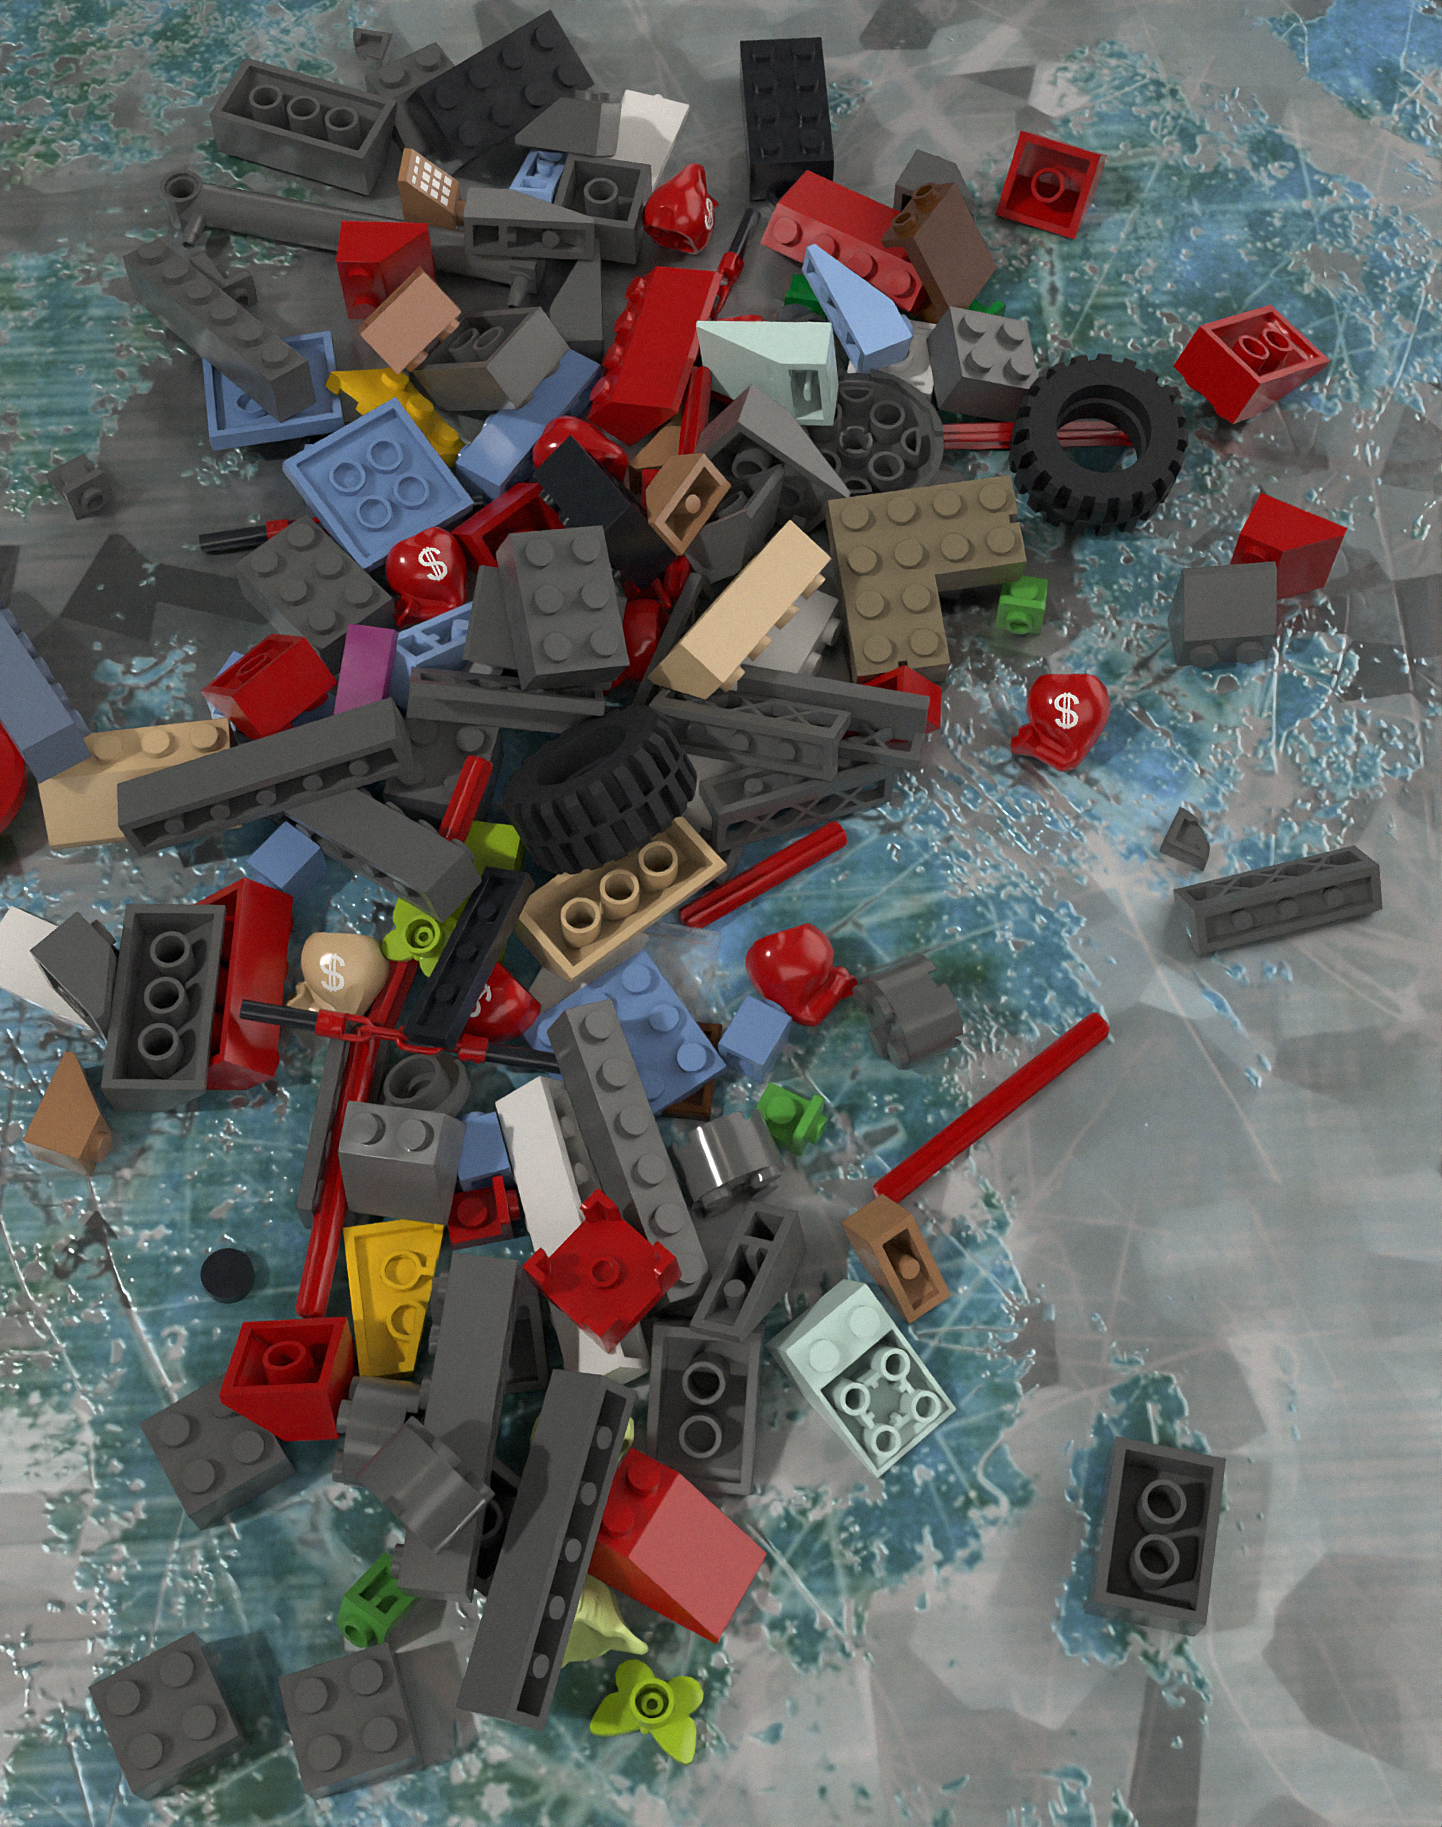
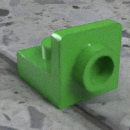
(1022, 605)
(792, 1118)
(374, 1606)

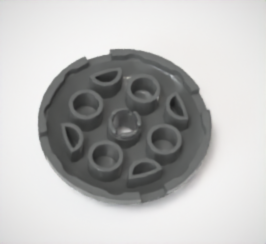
(881, 434)

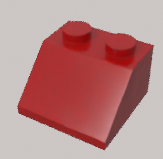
(1050, 184)
(377, 259)
(512, 512)
(1293, 538)
(271, 686)
(292, 1376)

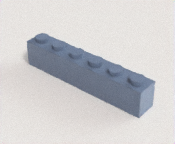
(34, 710)

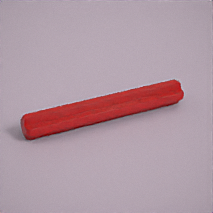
(763, 876)

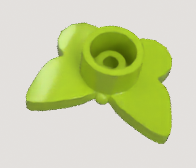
(416, 937)
(652, 1708)

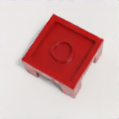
(604, 1273)

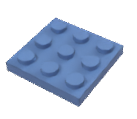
(240, 421)
(377, 484)
(661, 1034)

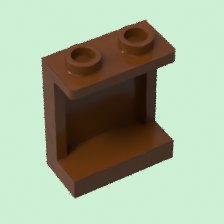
(942, 248)

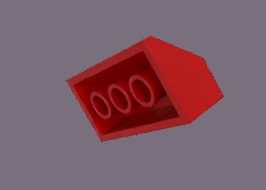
(848, 230)
(652, 351)
(250, 969)

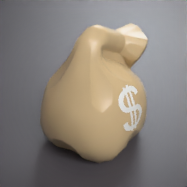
(340, 973)

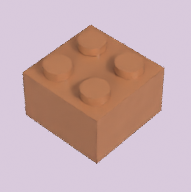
(410, 321)

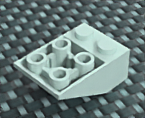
(782, 359)
(861, 1375)

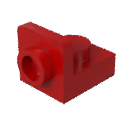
(483, 1215)

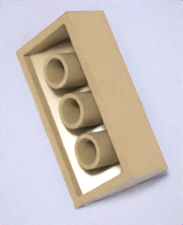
(743, 615)
(82, 800)
(592, 914)

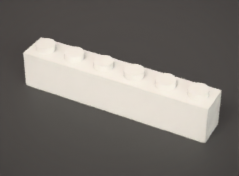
(792, 649)
(553, 1182)

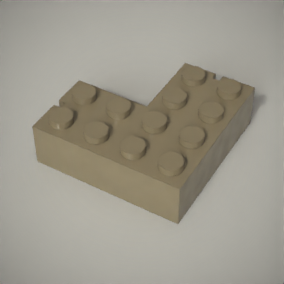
(905, 548)

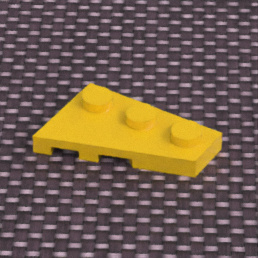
(378, 386)
(391, 1292)

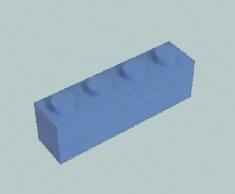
(506, 442)

